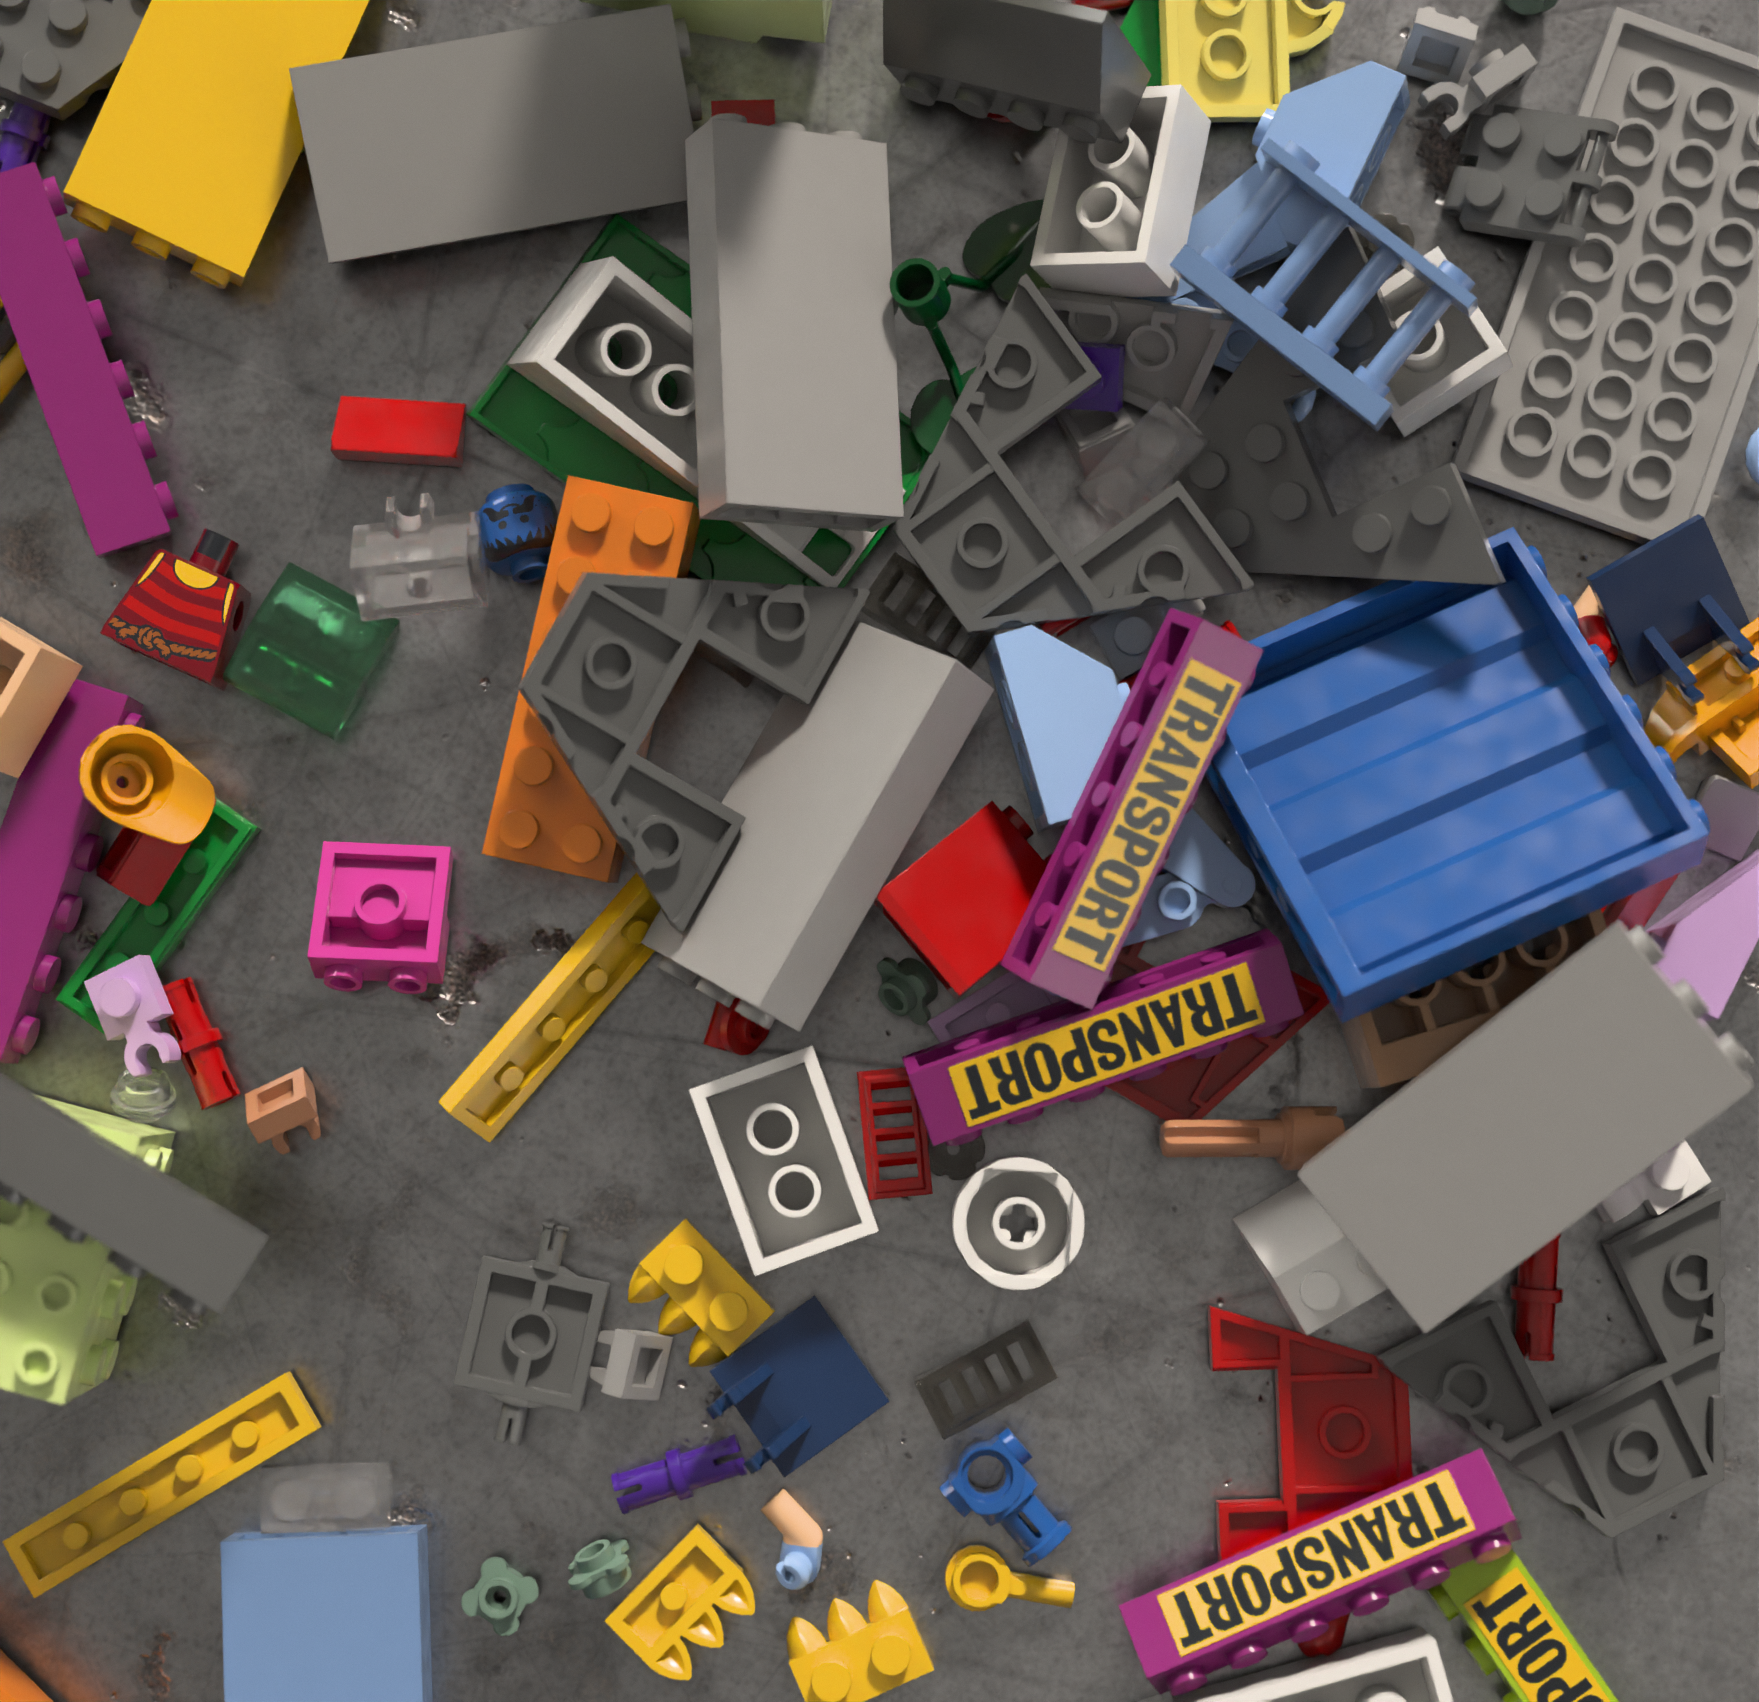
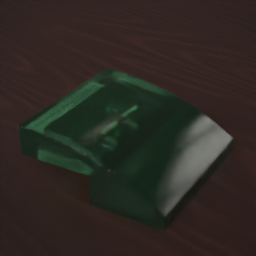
(309, 651)

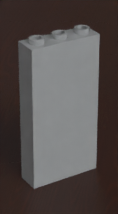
(498, 132)
(793, 326)
(825, 820)
(1528, 1124)

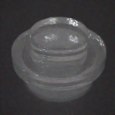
(143, 1097)

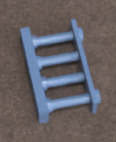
(1315, 348)

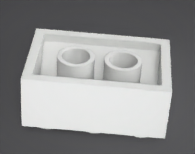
(1306, 1258)

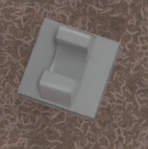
(1437, 46)
(634, 1364)

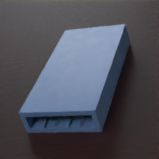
(327, 1616)

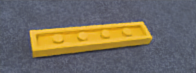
(555, 1014)
(161, 1484)

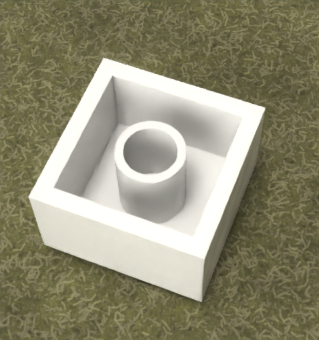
(1450, 360)

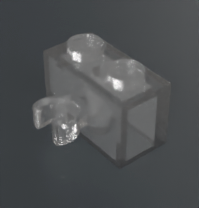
(418, 563)

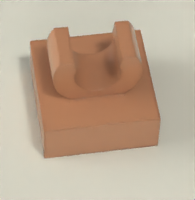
(281, 1107)

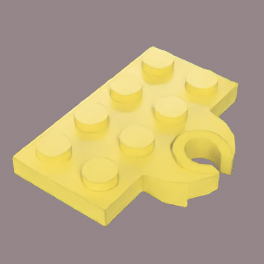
(1238, 51)

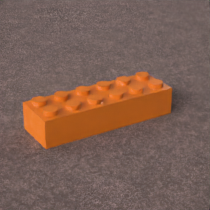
(538, 804)

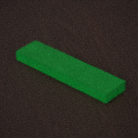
(163, 925)

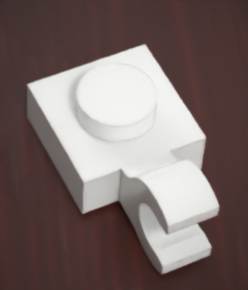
(1658, 1186)

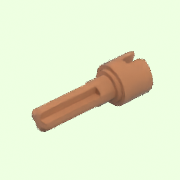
(1290, 1137)

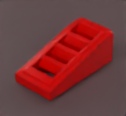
(898, 1187)

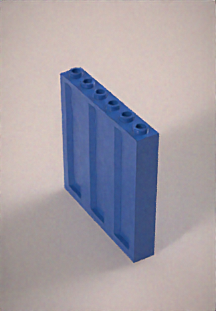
(1444, 779)

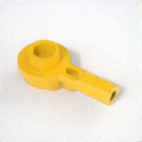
(981, 1579)

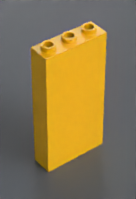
(205, 127)

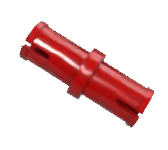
(199, 1045)
(1537, 1301)

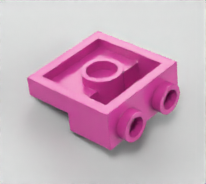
(381, 915)

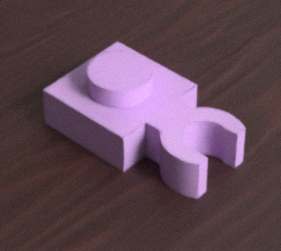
(129, 1007)

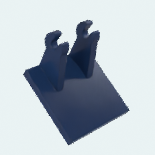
(1671, 603)
(797, 1388)

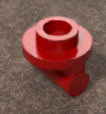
(733, 1031)

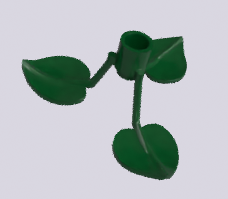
(998, 255)

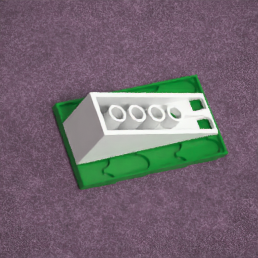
(611, 399)

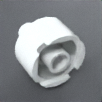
(1043, 1249)

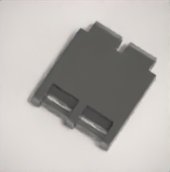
(1528, 173)

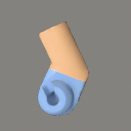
(800, 1541)

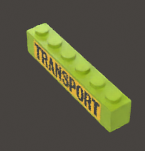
(1518, 1633)

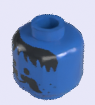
(518, 531)

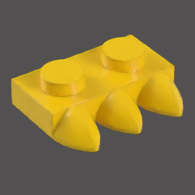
(701, 1292)
(678, 1603)
(860, 1655)

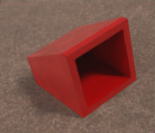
(966, 896)

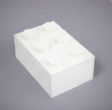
(1127, 208)
(784, 1160)

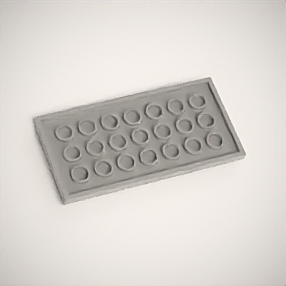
(1649, 330)

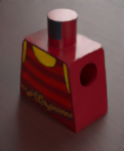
(185, 611)

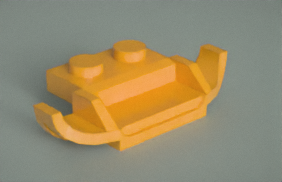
(1721, 722)

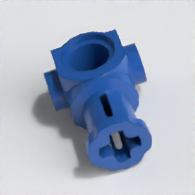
(1008, 1497)

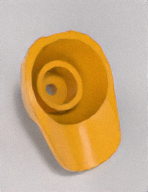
(162, 788)

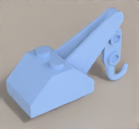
(1347, 129)
(1058, 721)

